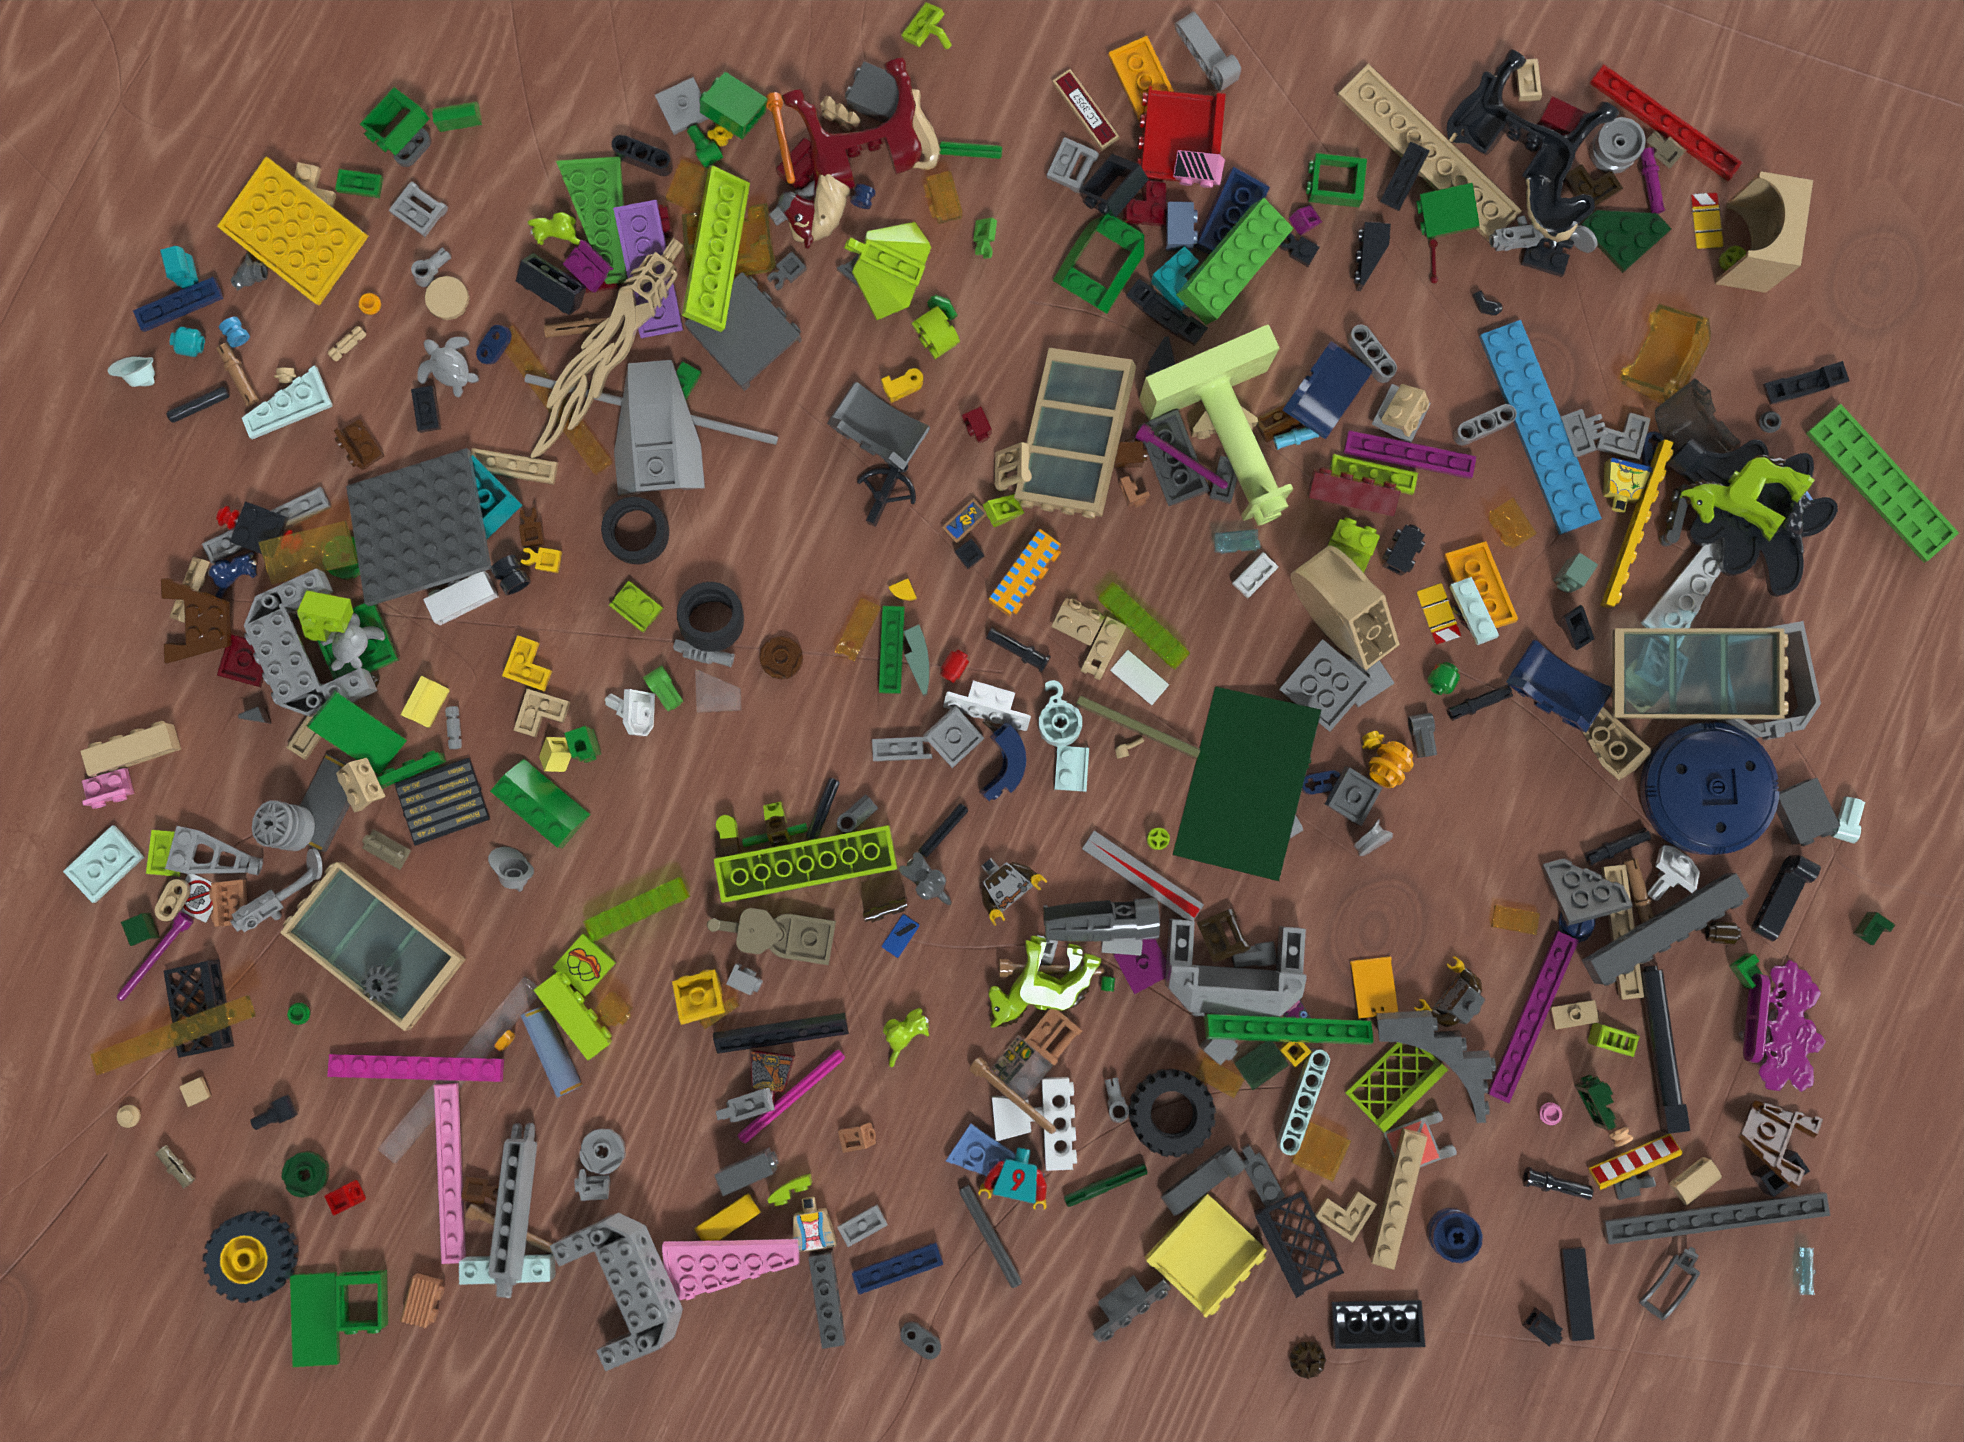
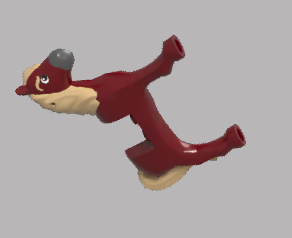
(906, 138)

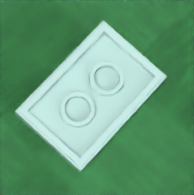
(103, 864)

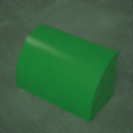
(457, 116)

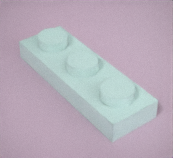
(1474, 611)

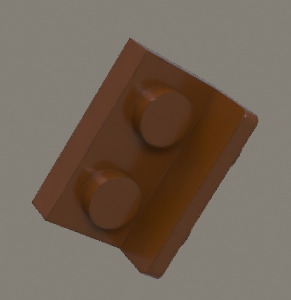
(359, 444)

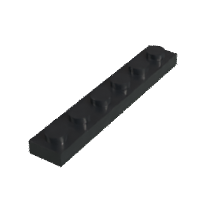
(780, 1033)

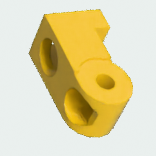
(902, 386)

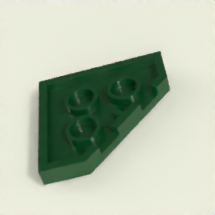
(1626, 234)

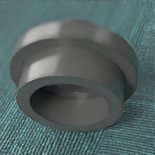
(1775, 419)

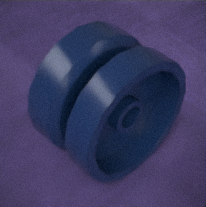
(1465, 1243)

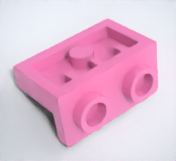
(107, 787)

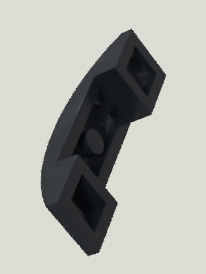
(1165, 314)
(1806, 383)

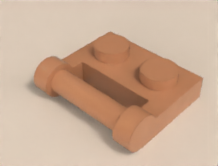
(1047, 1030)

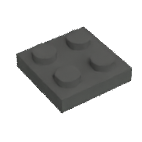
(1353, 796)

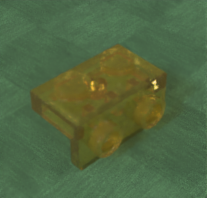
(1511, 523)

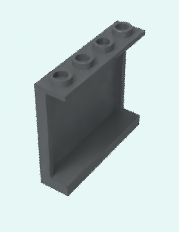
(752, 333)

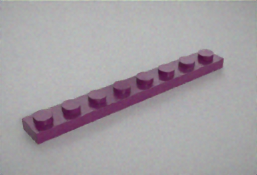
(1532, 1017)

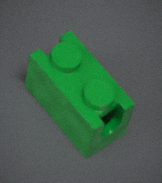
(583, 744)

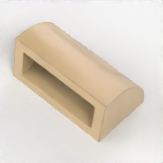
(1695, 1180)

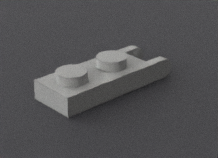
(899, 749)

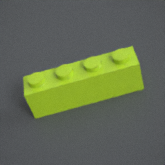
(573, 1015)

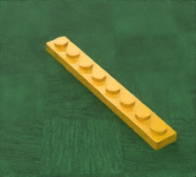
(1634, 532)

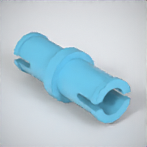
(1294, 437)

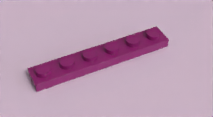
(1409, 454)

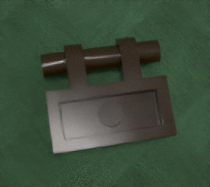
(878, 913)

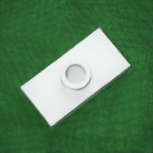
(1255, 575)

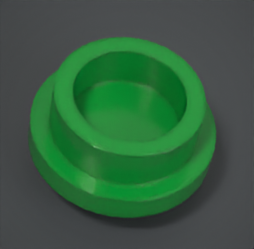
(298, 1013)

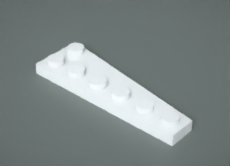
(1687, 592)

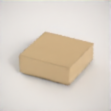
(195, 1091)

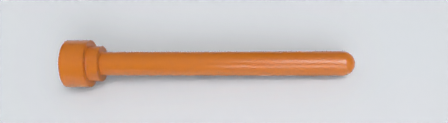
(775, 104)

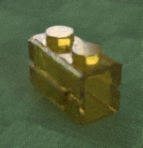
(943, 196)

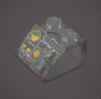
(1021, 1067)

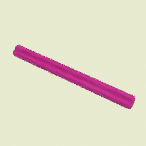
(791, 1096)

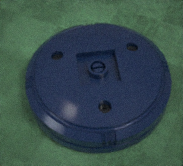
(1709, 788)

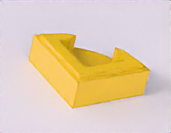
(903, 590)

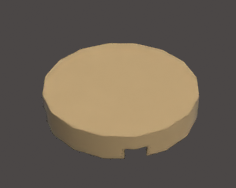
(447, 298)

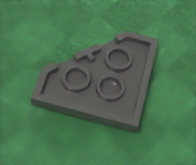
(1583, 893)

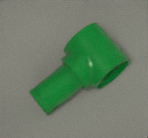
(706, 150)

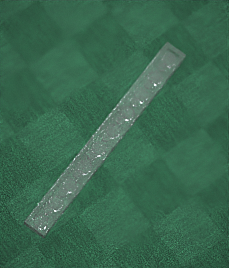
(478, 1047)

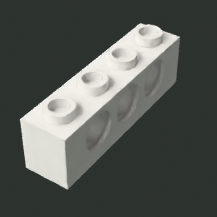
(1059, 1159)

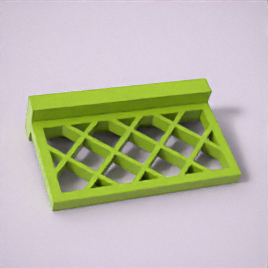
(1407, 1099)

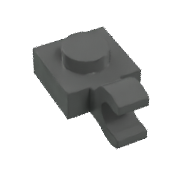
(1630, 1186)

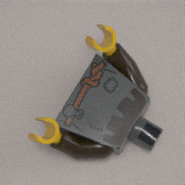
(1460, 1000)

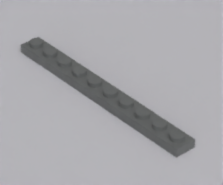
(1716, 1218)

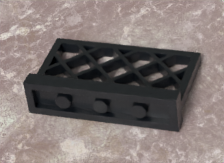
(213, 988)
(1280, 1251)

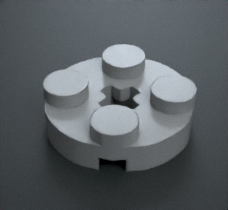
(590, 1147)

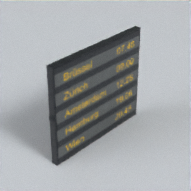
(442, 801)

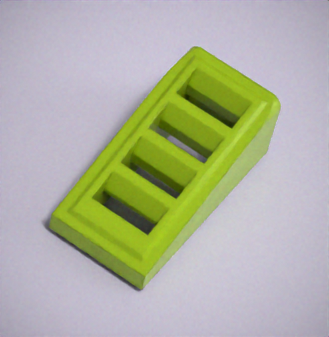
(1599, 1037)

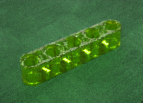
(1143, 625)
(636, 909)

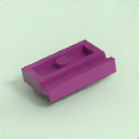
(588, 266)

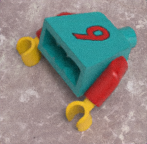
(1016, 1180)

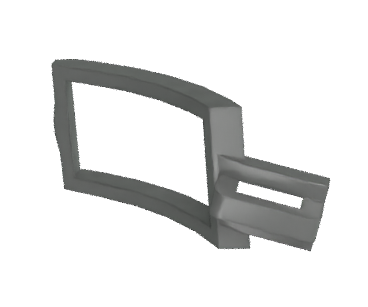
(1682, 1262)

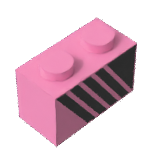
(1198, 168)

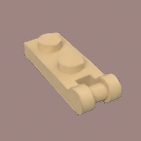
(1104, 647)

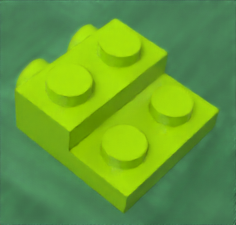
(1354, 541)

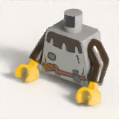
(1006, 886)

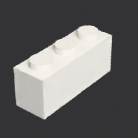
(460, 597)

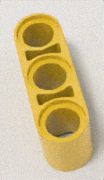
(727, 1219)

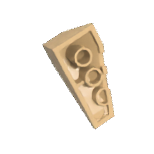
(1616, 745)

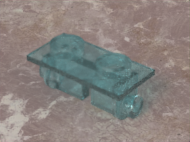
(1236, 540)

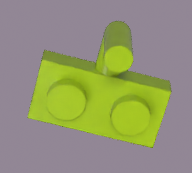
(924, 24)

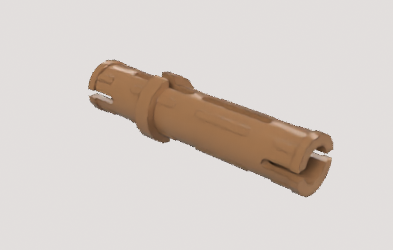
(552, 330)
(233, 366)
(1639, 891)

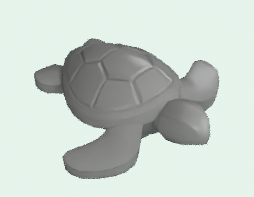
(447, 365)
(352, 643)

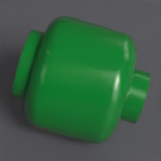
(1443, 678)

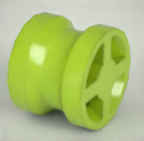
(1734, 253)
(1161, 839)

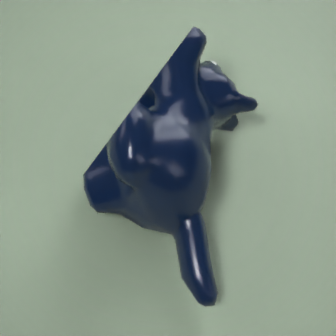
(226, 572)

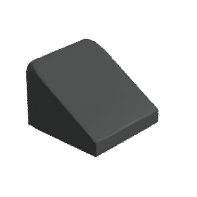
(256, 714)

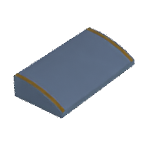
(551, 1051)

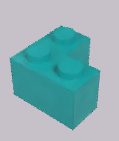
(1174, 275)

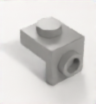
(592, 1187)

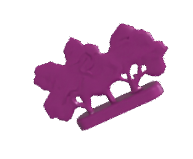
(1791, 1032)

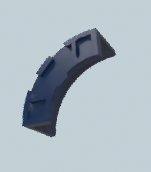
(1329, 391)
(1558, 687)

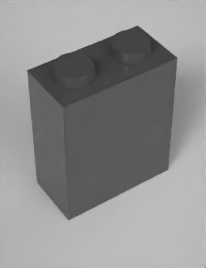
(873, 93)
(1806, 812)
(747, 1171)

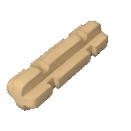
(346, 343)

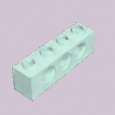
(535, 1269)

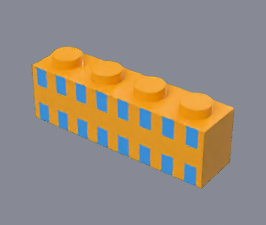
(1024, 573)

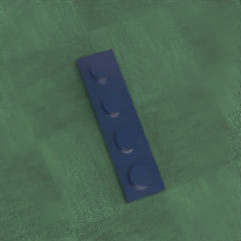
(178, 304)
(897, 1268)

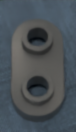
(413, 149)
(921, 1340)

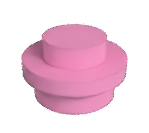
(1550, 1113)

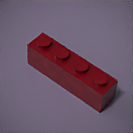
(1354, 492)

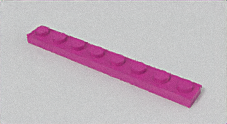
(415, 1068)

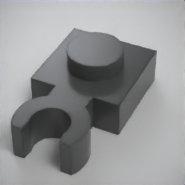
(789, 268)

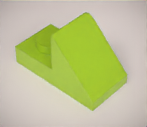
(1002, 510)

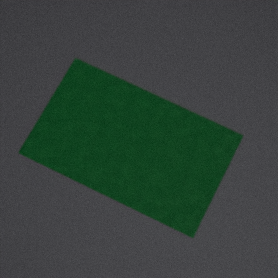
(1247, 783)

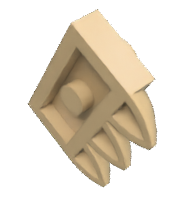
(848, 121)

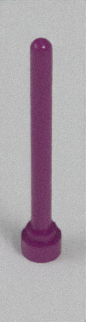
(1146, 434)
(181, 923)

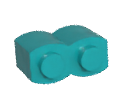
(179, 266)

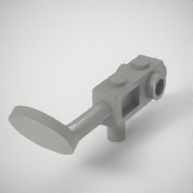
(1527, 236)
(269, 903)

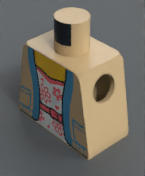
(813, 1227)

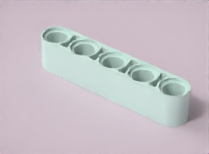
(1305, 1112)

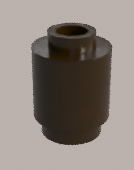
(1722, 932)

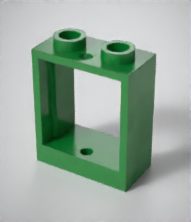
(385, 113)
(1337, 198)
(342, 1301)

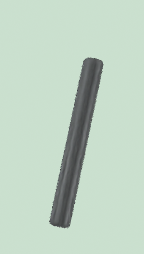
(990, 1236)

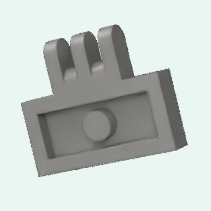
(1582, 432)

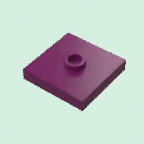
(1143, 969)

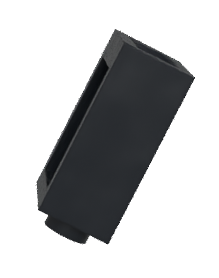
(1102, 179)

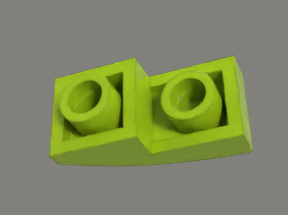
(784, 1192)

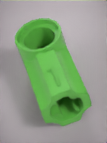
(660, 683)

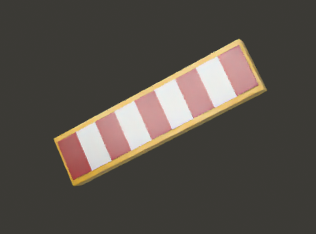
(1635, 1161)

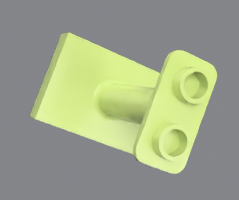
(1211, 379)

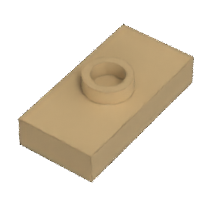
(1529, 81)
(1574, 1014)

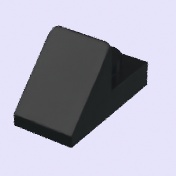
(1577, 627)

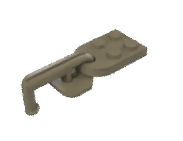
(803, 939)

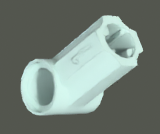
(1849, 820)

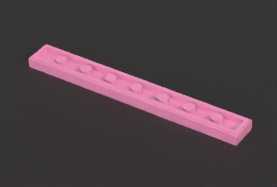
(449, 1172)

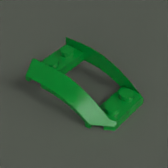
(1087, 288)

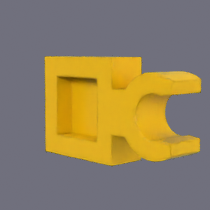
(545, 559)

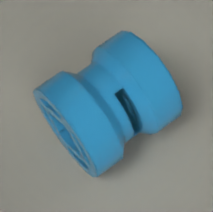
(233, 330)

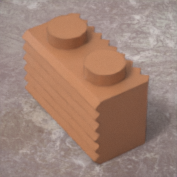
(422, 1300)

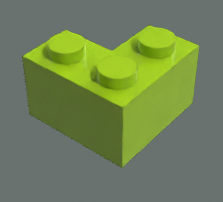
(323, 614)

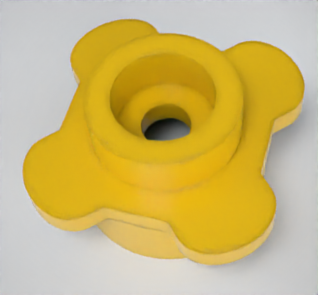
(720, 140)
(1372, 740)

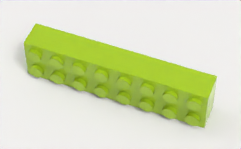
(805, 864)

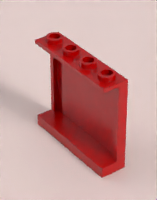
(1177, 123)

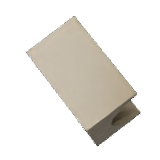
(1777, 221)

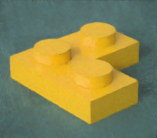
(520, 666)

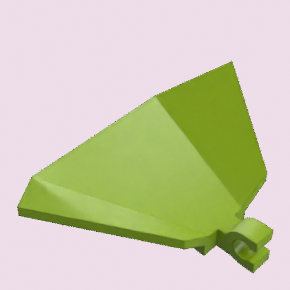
(889, 266)

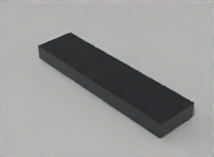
(1577, 1294)

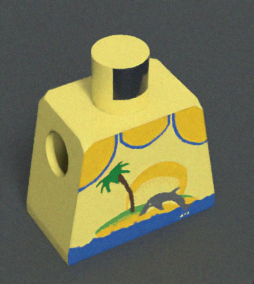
(1624, 482)

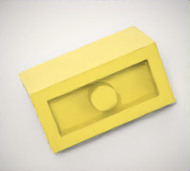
(425, 702)

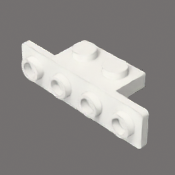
(989, 704)

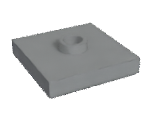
(681, 105)
(1380, 678)
(953, 736)

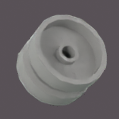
(1617, 145)

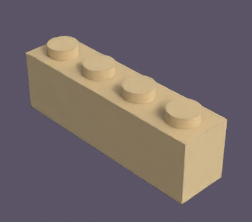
(130, 749)

